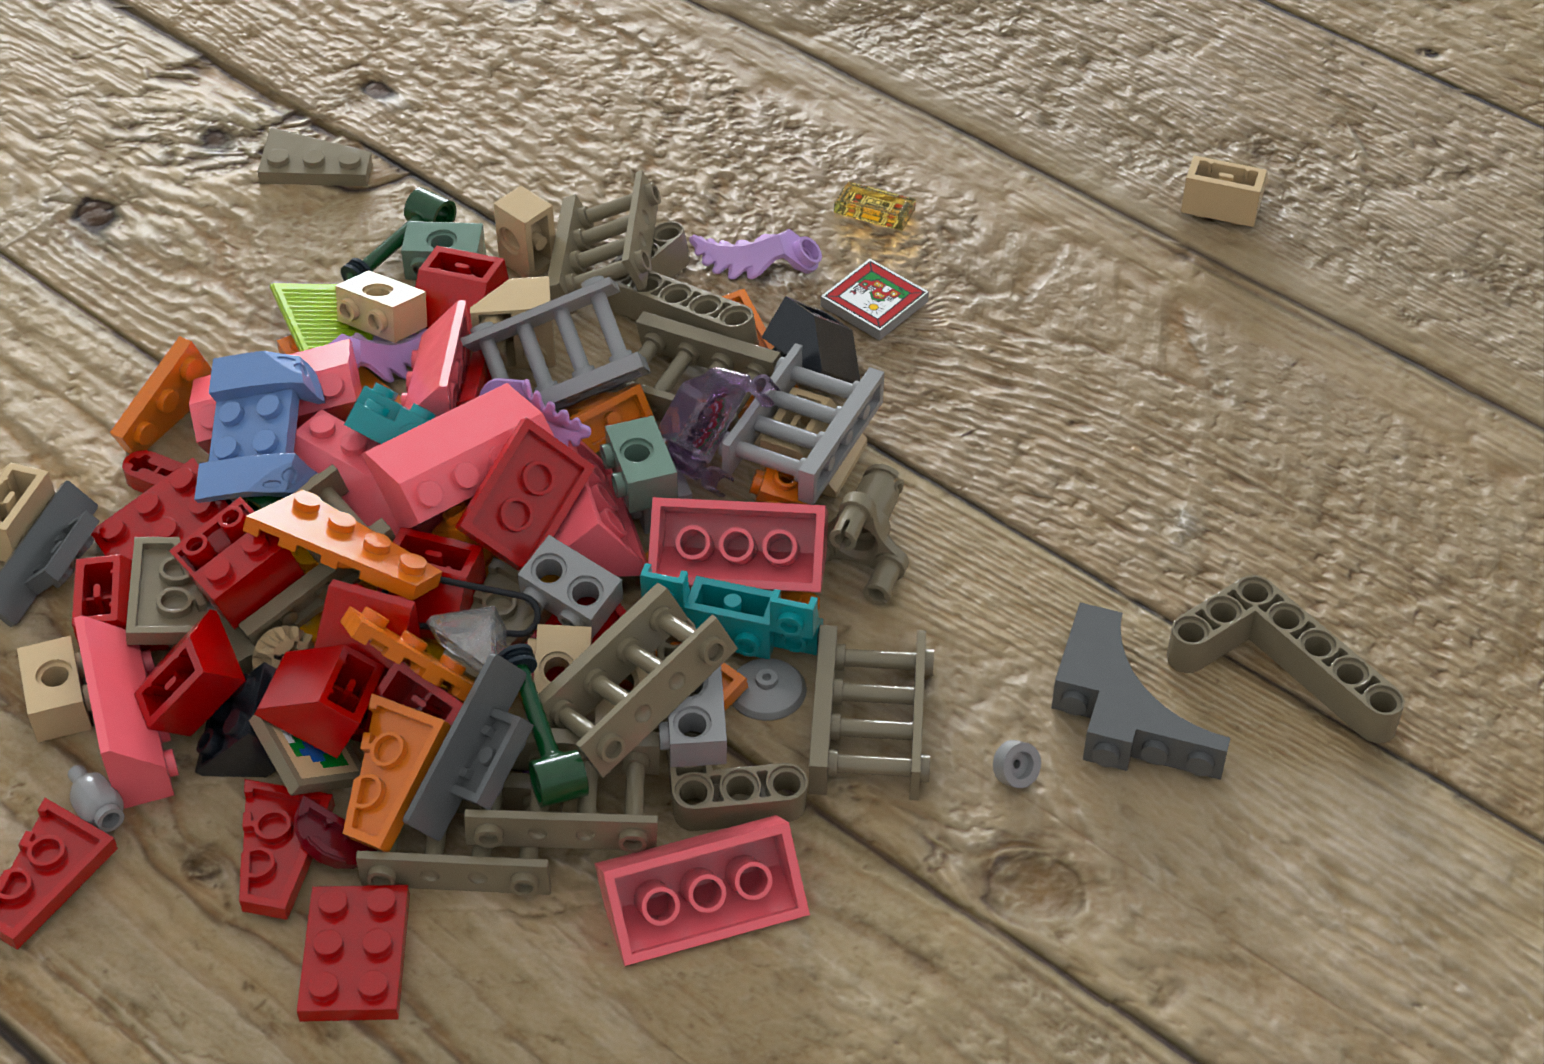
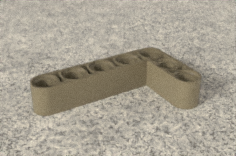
(677, 299)
(1297, 643)
(718, 786)

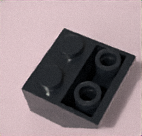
(825, 340)
(229, 741)

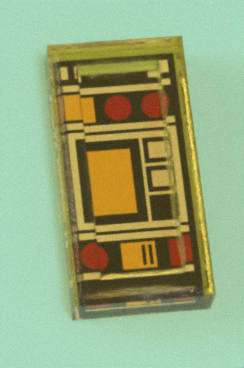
(874, 205)

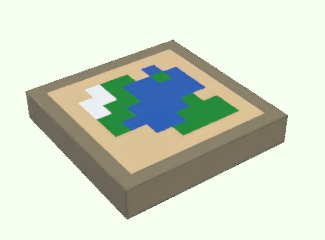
(304, 766)

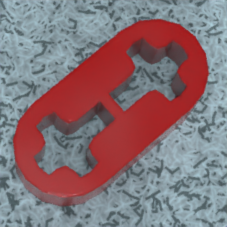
(142, 461)

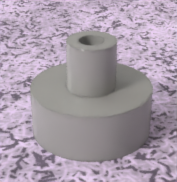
(1017, 763)

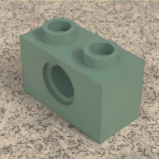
(424, 236)
(639, 463)

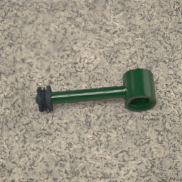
(420, 206)
(557, 774)

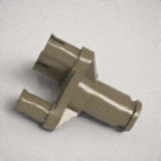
(863, 531)

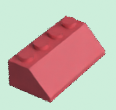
(439, 363)
(337, 375)
(328, 441)
(447, 456)
(601, 523)
(740, 542)
(129, 750)
(702, 889)

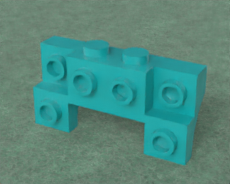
(383, 418)
(750, 615)

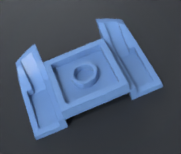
(256, 426)

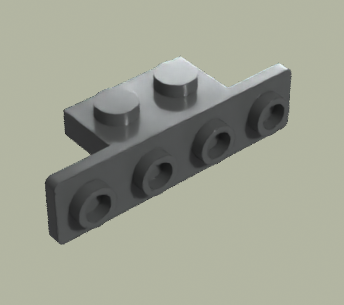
(47, 551)
(474, 752)

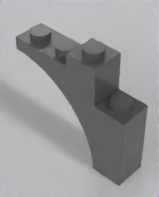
(1124, 715)

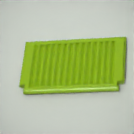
(311, 313)

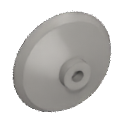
(772, 690)

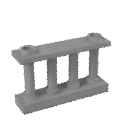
(585, 379)
(827, 447)

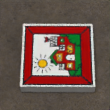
(874, 299)

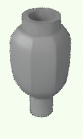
(95, 799)

